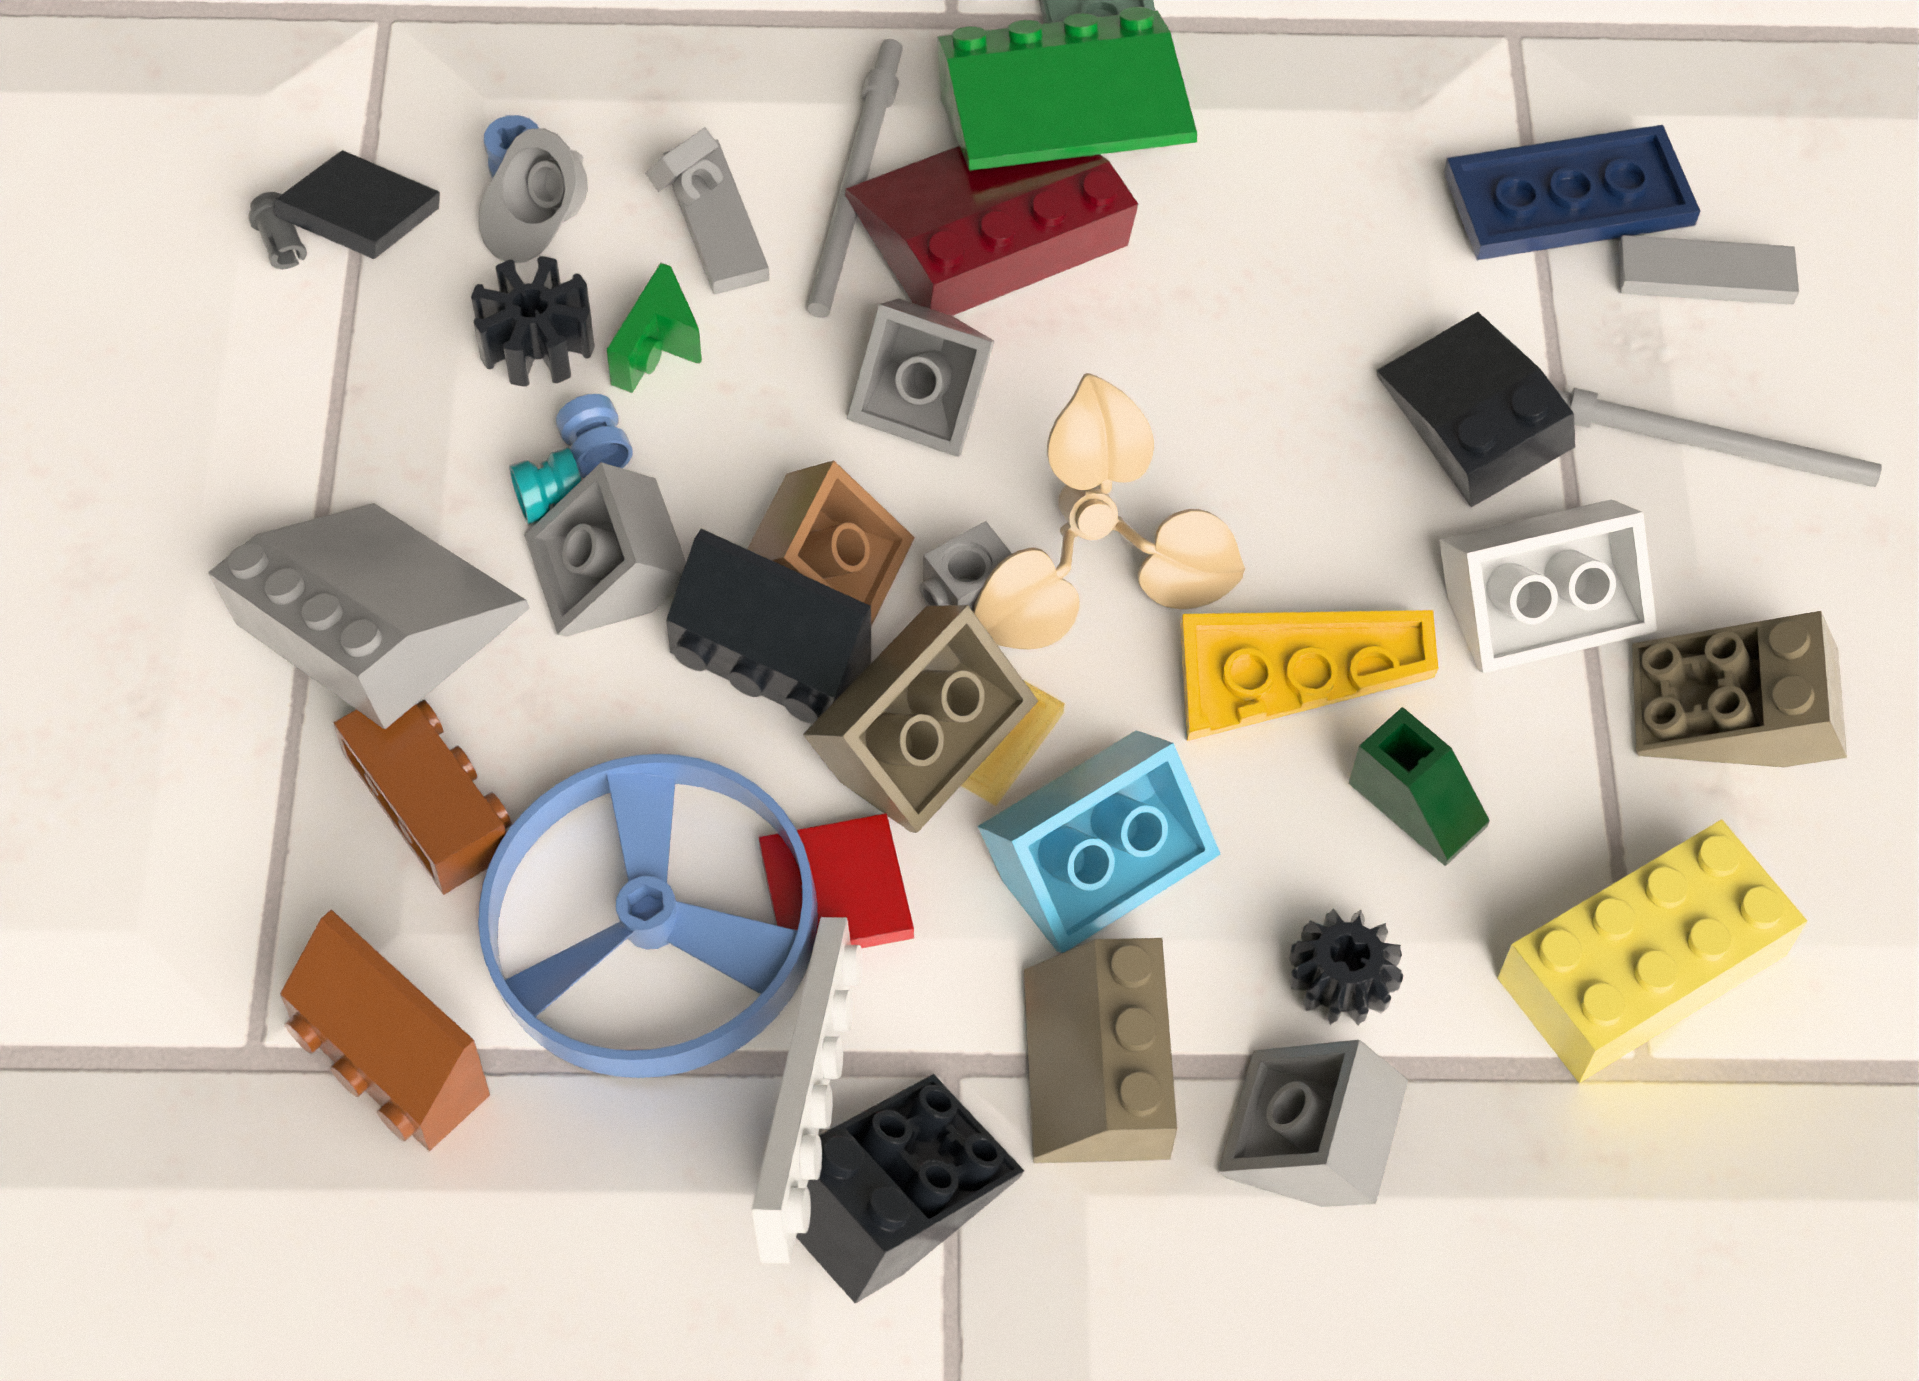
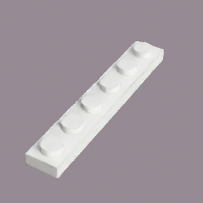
(805, 1096)

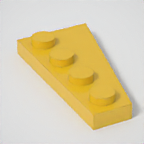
(1284, 663)

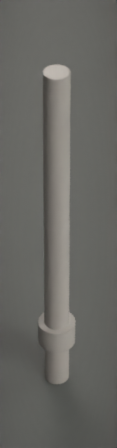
(878, 93)
(1590, 409)

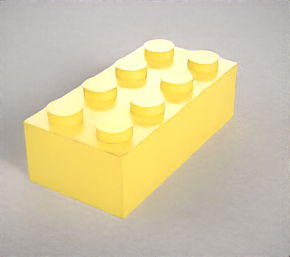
(1650, 950)

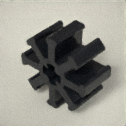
(533, 321)

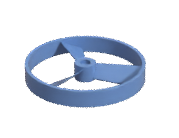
(650, 917)

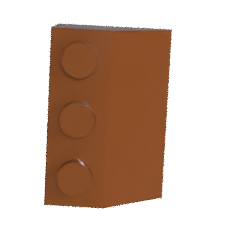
(382, 1035)

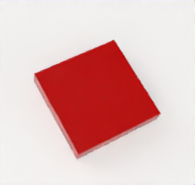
(852, 876)

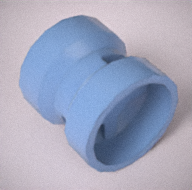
(592, 431)

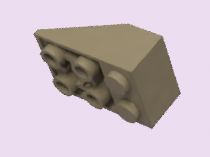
(1742, 694)

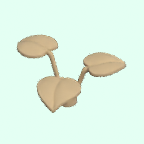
(1091, 444)

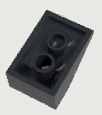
(1480, 407)

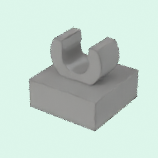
(683, 163)

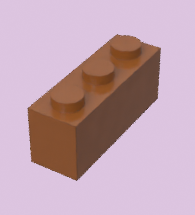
(426, 792)

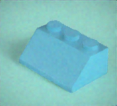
(1101, 839)

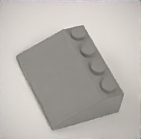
(365, 606)

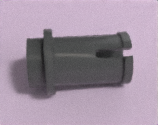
(278, 235)

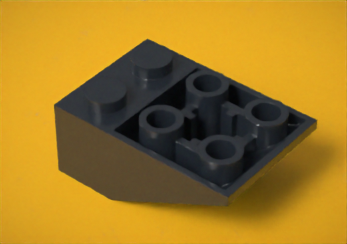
(900, 1185)

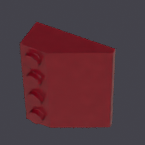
(989, 231)

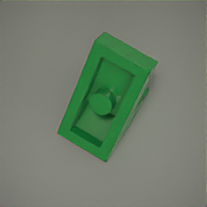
(655, 324)

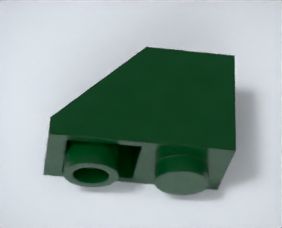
(1419, 786)

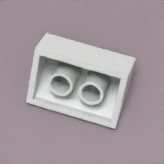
(1550, 584)

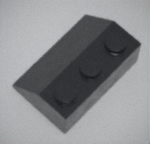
(767, 628)

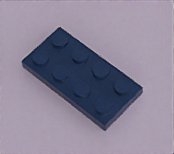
(1570, 192)

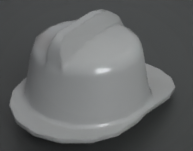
(531, 195)

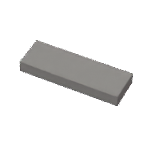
(724, 232)
(1708, 269)

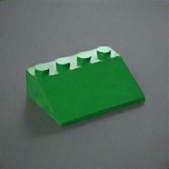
(1064, 88)

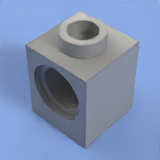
(967, 555)

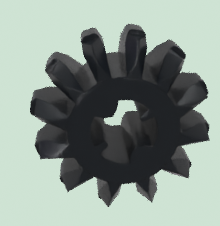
(1345, 967)

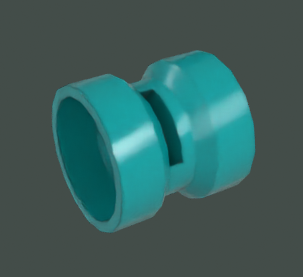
(544, 486)

